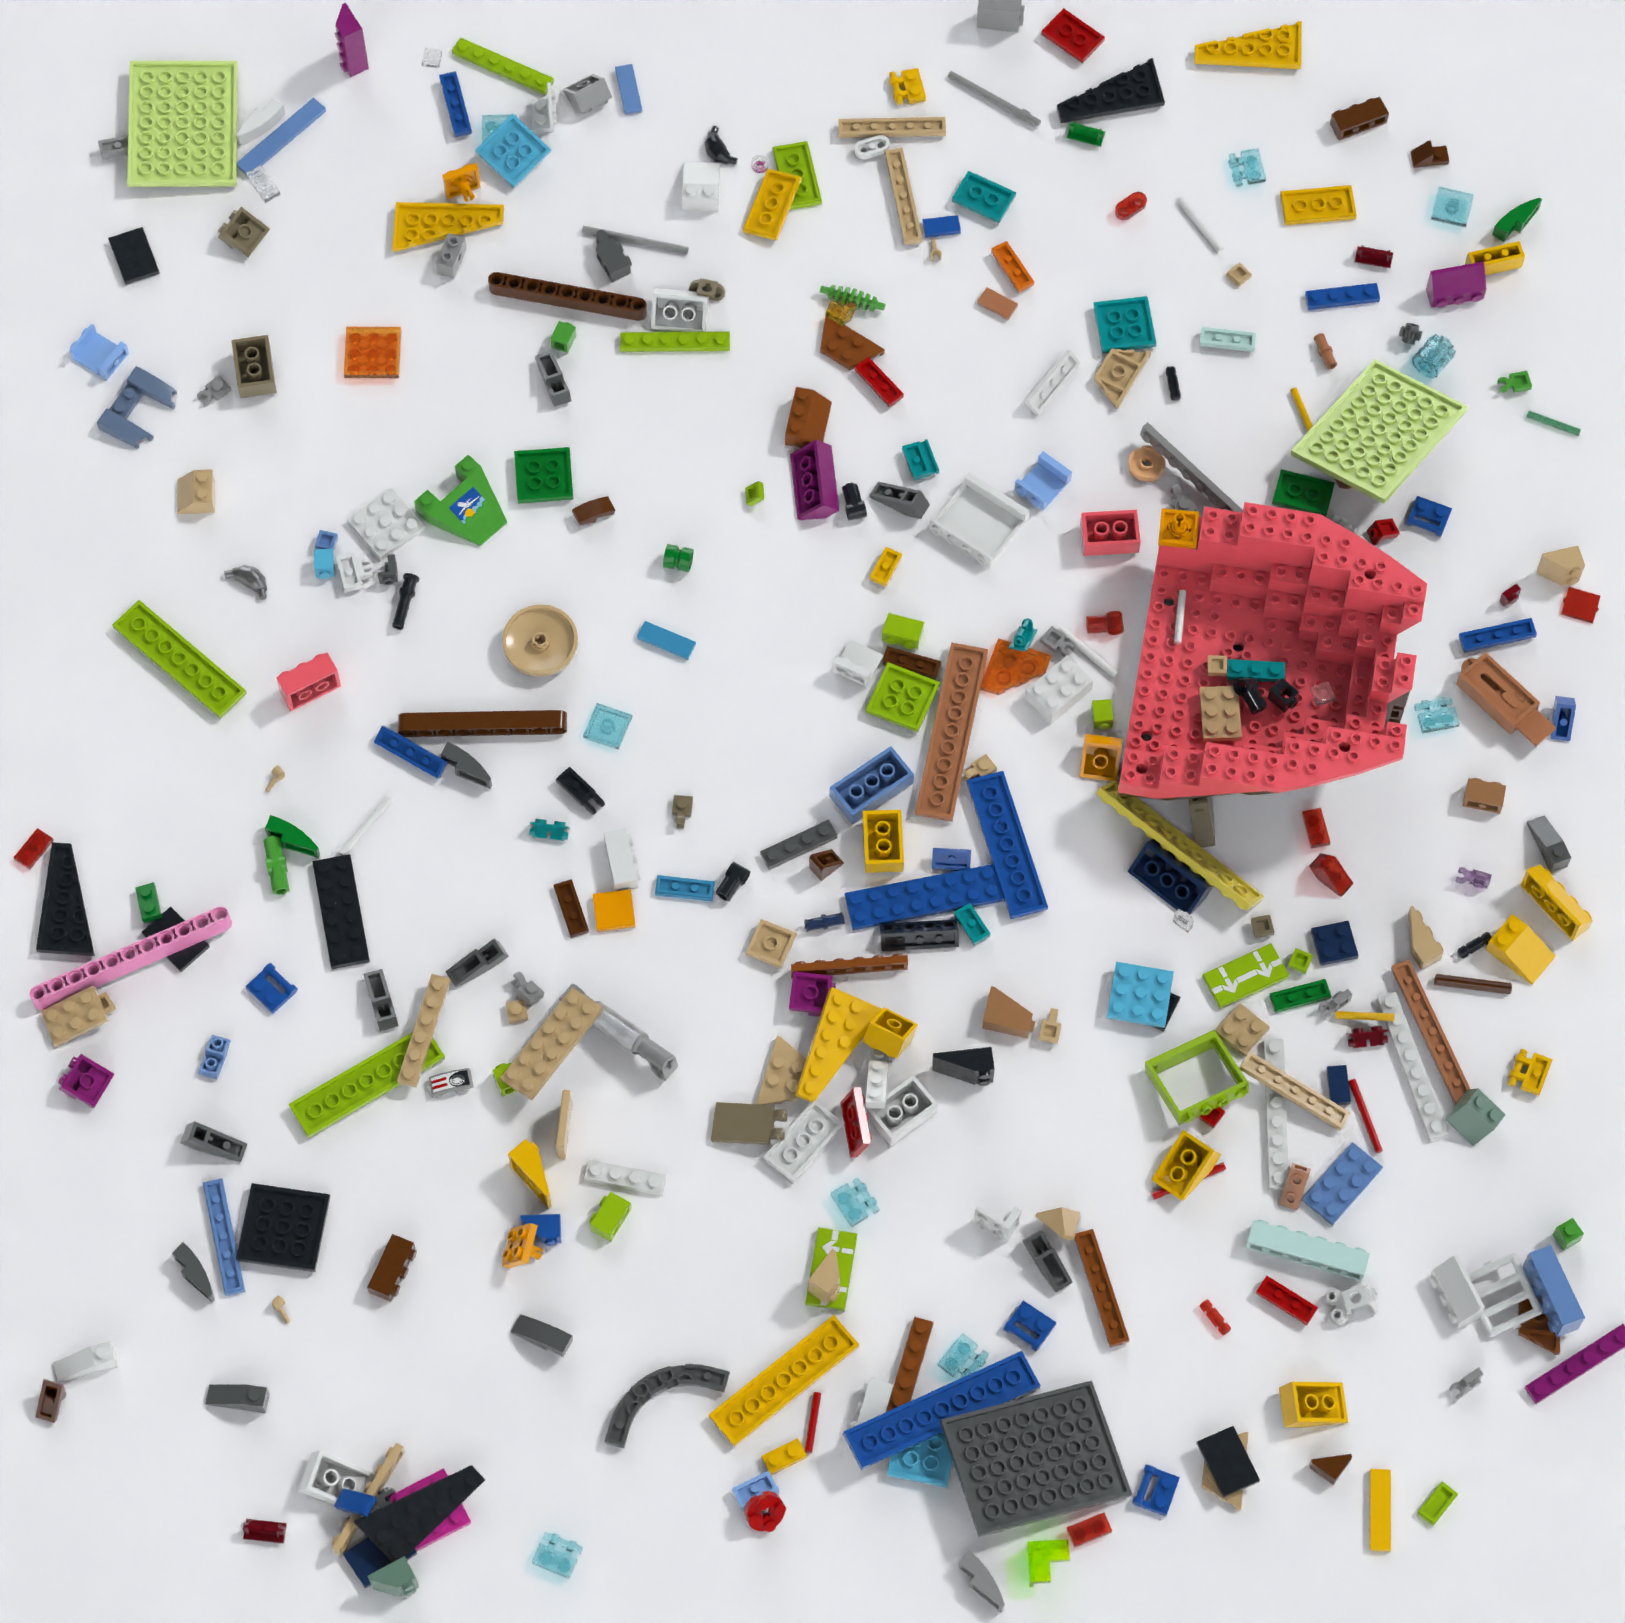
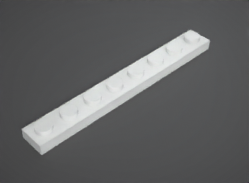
(1413, 1068)
(1276, 1120)

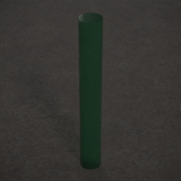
(1554, 423)

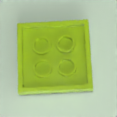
(902, 697)

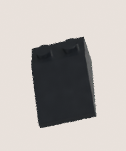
(967, 1065)

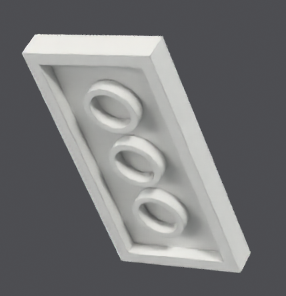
(804, 1141)

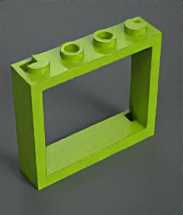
(1189, 1050)

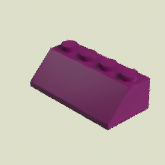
(350, 43)
(814, 481)

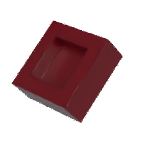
(1510, 595)

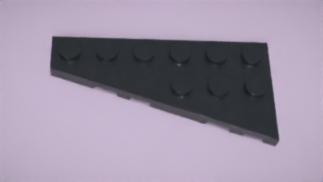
(1120, 94)
(63, 914)
(408, 1521)

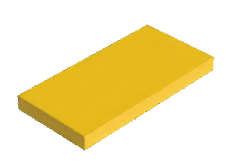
(772, 204)
(1318, 205)

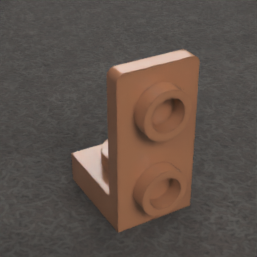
(1294, 1186)

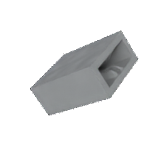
(1000, 15)

